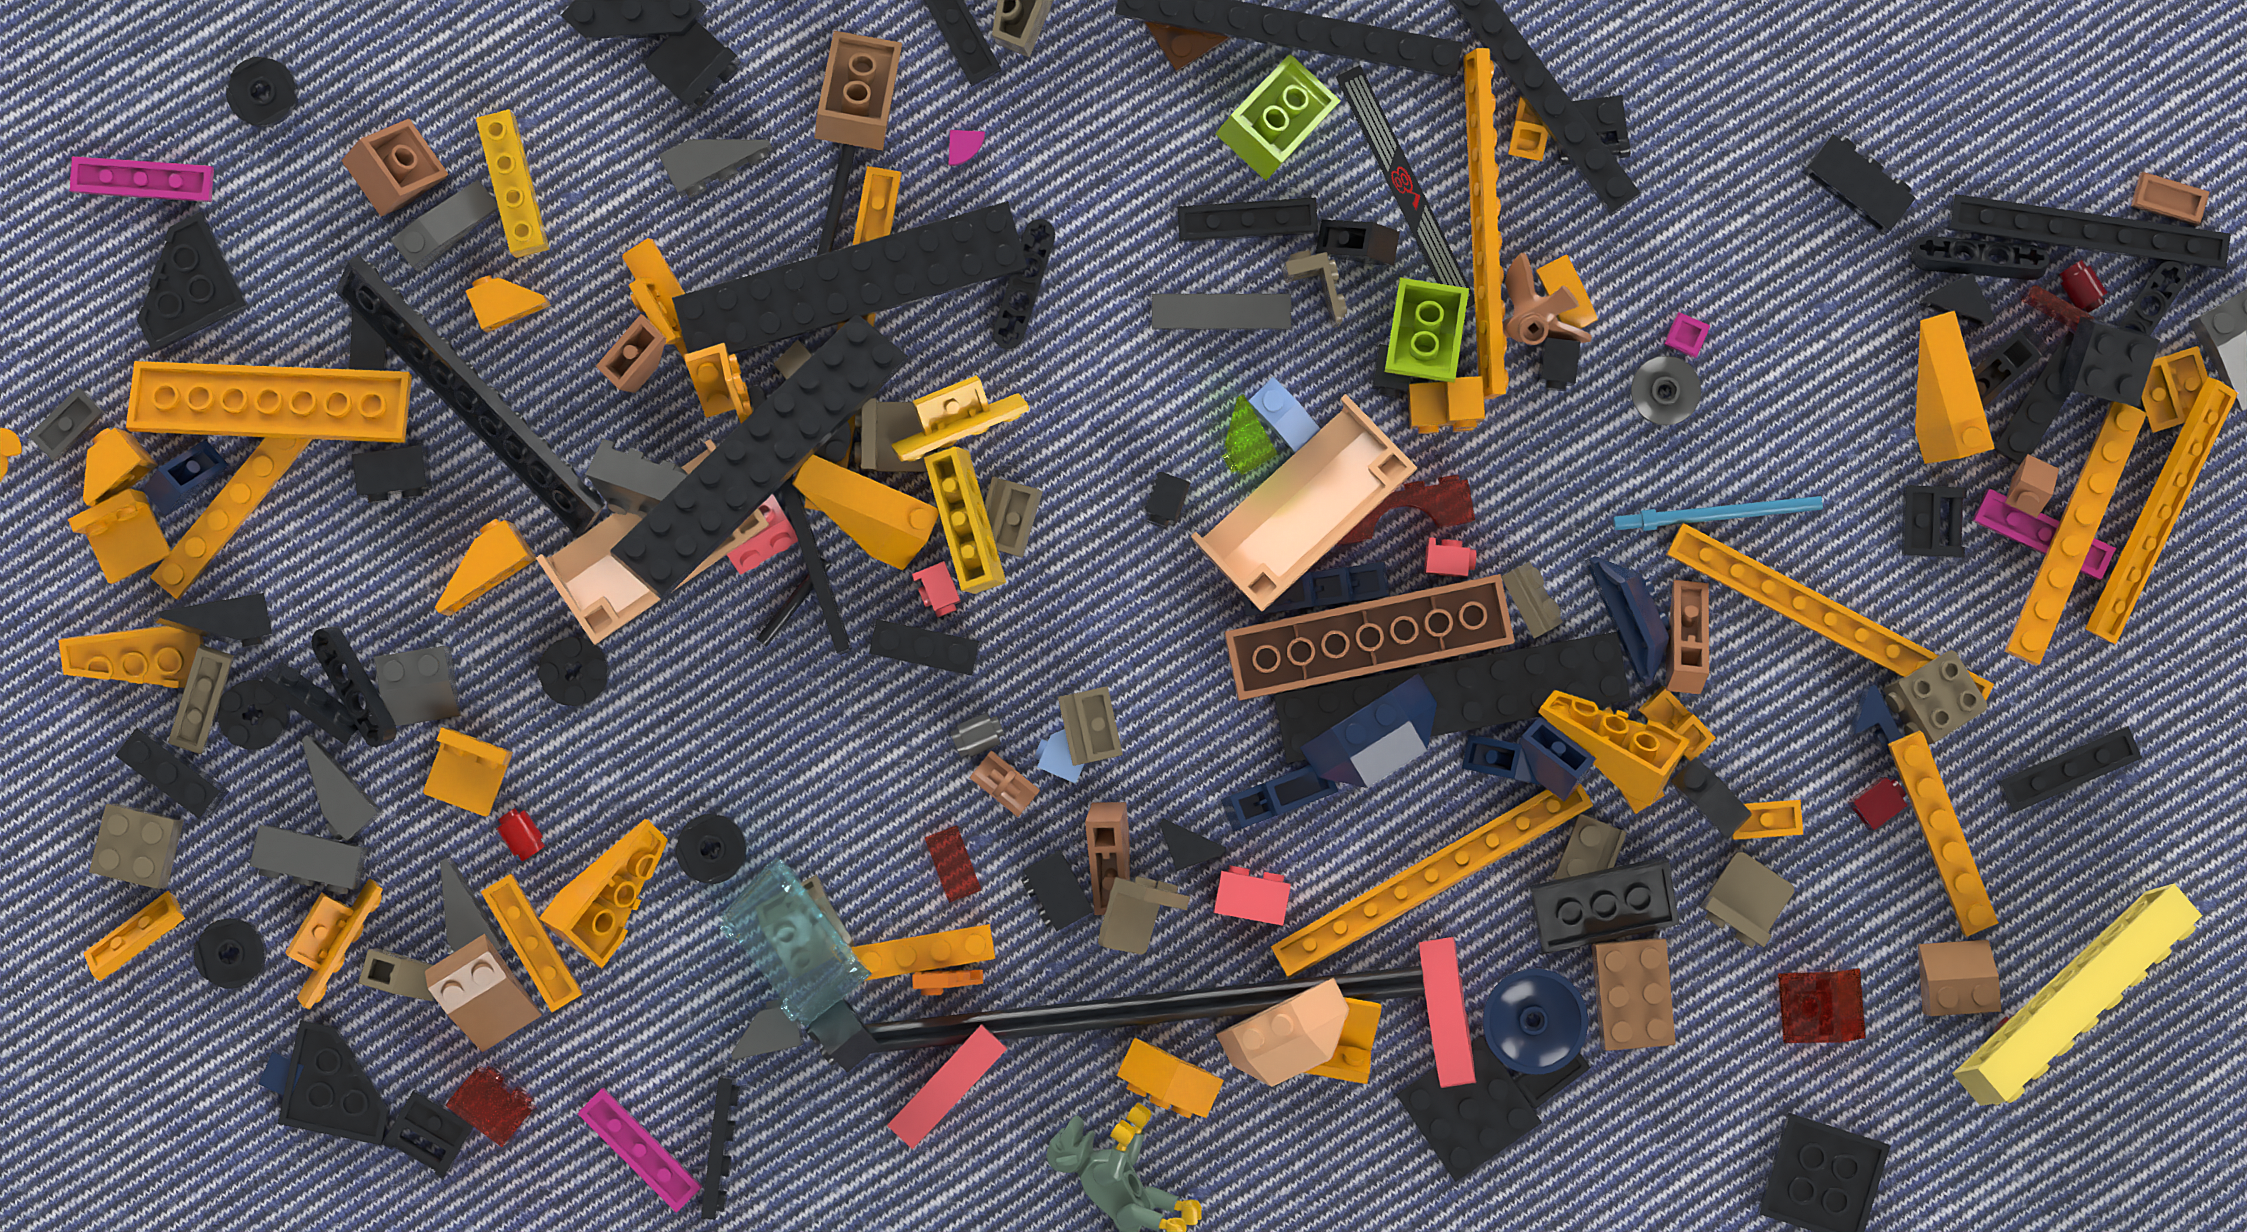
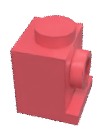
(1448, 558)
(938, 589)

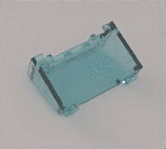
(793, 943)

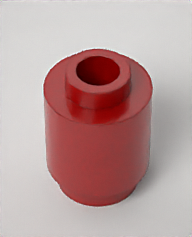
(520, 834)

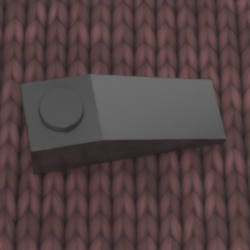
(444, 225)
(339, 795)
(463, 913)

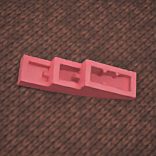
(1447, 1012)
(947, 1086)

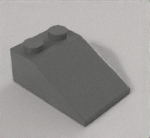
(2224, 339)

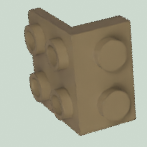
(1303, 265)
(881, 426)
(1936, 698)
(1747, 899)
(1134, 911)

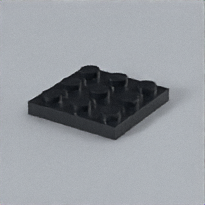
(1469, 1120)
(1823, 1177)

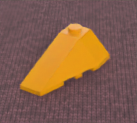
(1948, 404)
(874, 515)
(1627, 752)
(598, 902)

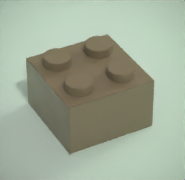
(136, 846)

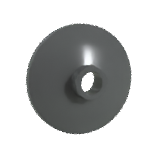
(1683, 386)

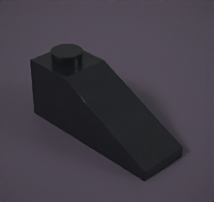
(2008, 363)
(227, 620)

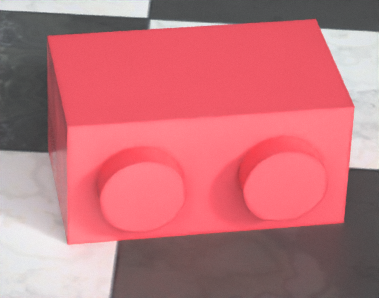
(1251, 896)

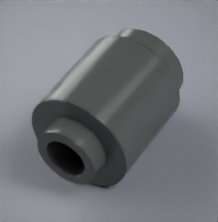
(977, 735)

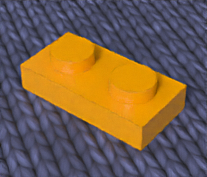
(1771, 820)

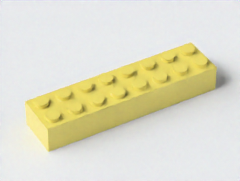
(2077, 996)

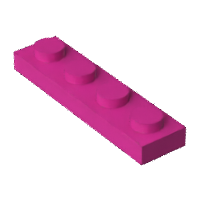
(141, 179)
(2035, 532)
(639, 1149)

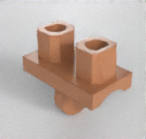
(1004, 783)

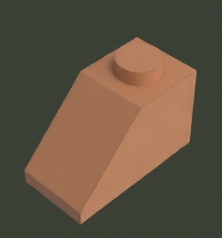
(634, 356)

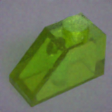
(1246, 441)

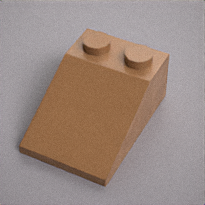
(858, 90)
(481, 993)

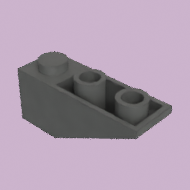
(705, 160)

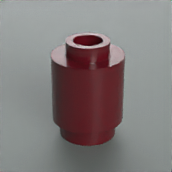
(2083, 286)

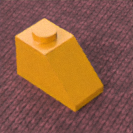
(502, 302)

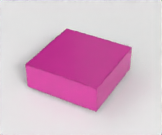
(1686, 335)

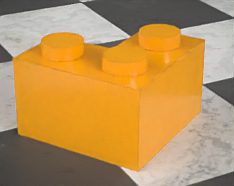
(1446, 405)
(1169, 1080)

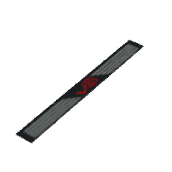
(1402, 180)

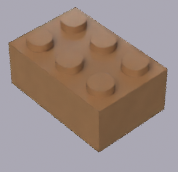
(1633, 994)

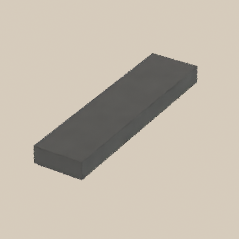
(1221, 311)

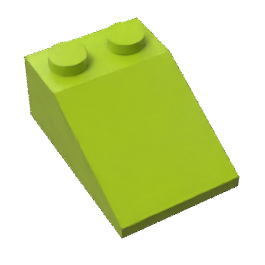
(1277, 117)
(1427, 330)

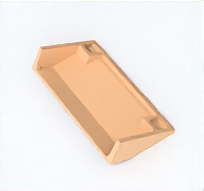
(1306, 506)
(601, 589)

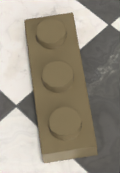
(200, 699)

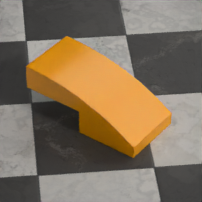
(1528, 134)
(1562, 273)
(1668, 711)

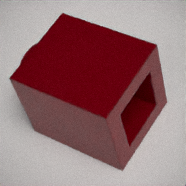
(1878, 802)

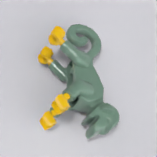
(1111, 1179)

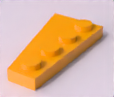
(137, 656)

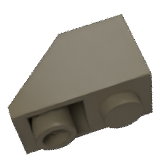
(395, 974)

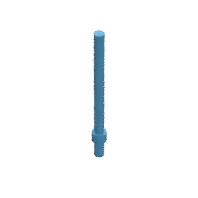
(1650, 519)

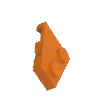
(935, 981)

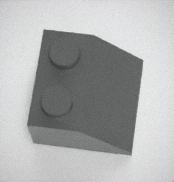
(418, 685)

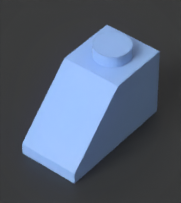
(1283, 415)
(1056, 757)

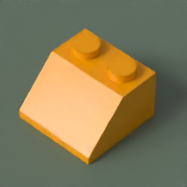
(114, 465)

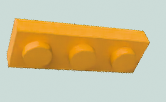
(134, 936)

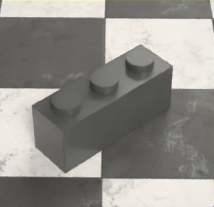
(308, 858)

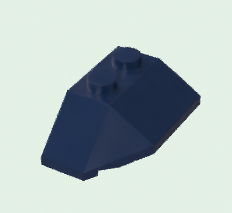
(1633, 615)
(1376, 737)

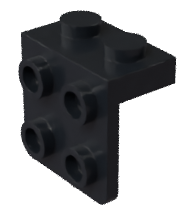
(693, 66)

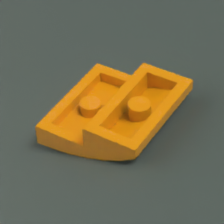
(2173, 388)

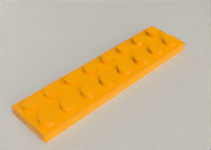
(269, 401)

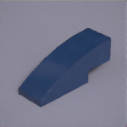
(1276, 797)

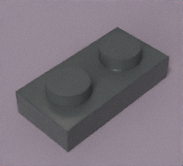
(66, 424)

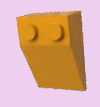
(488, 562)

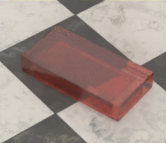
(2053, 306)
(953, 863)

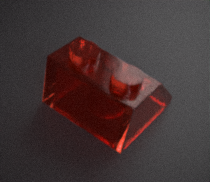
(1822, 1006)
(492, 1105)

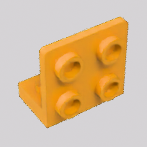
(719, 382)
(122, 534)
(467, 772)
(1354, 1047)

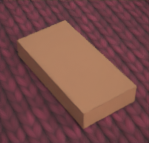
(2170, 199)

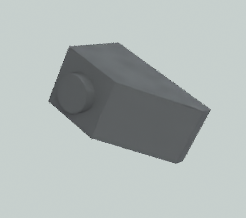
(769, 1033)

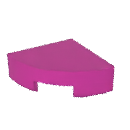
(964, 145)

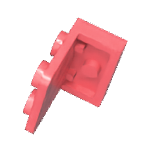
(766, 543)

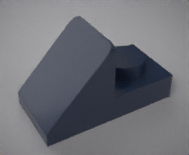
(1873, 711)

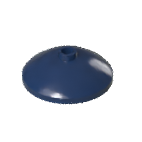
(1560, 1025)

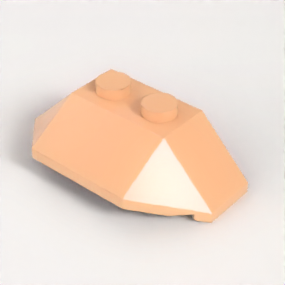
(1288, 1035)

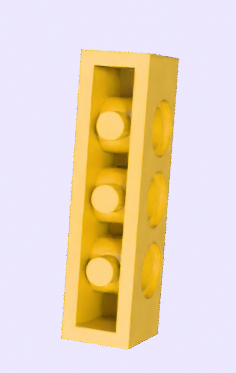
(512, 183)
(965, 520)

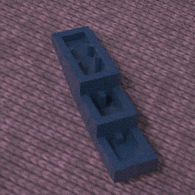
(1329, 588)

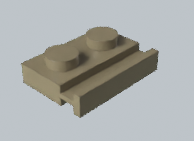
(1011, 514)
(1532, 600)
(1090, 726)
(1589, 848)

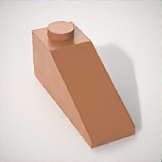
(1689, 637)
(1107, 849)

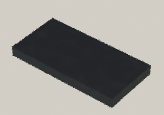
(1604, 905)

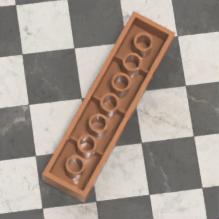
(1369, 637)

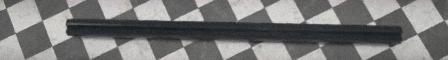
(1137, 1009)

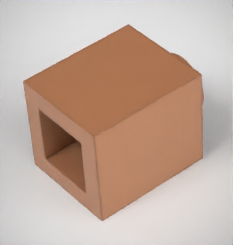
(2032, 485)

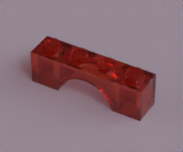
(1444, 503)

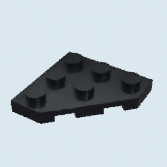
(632, 18)
(188, 286)
(333, 1089)

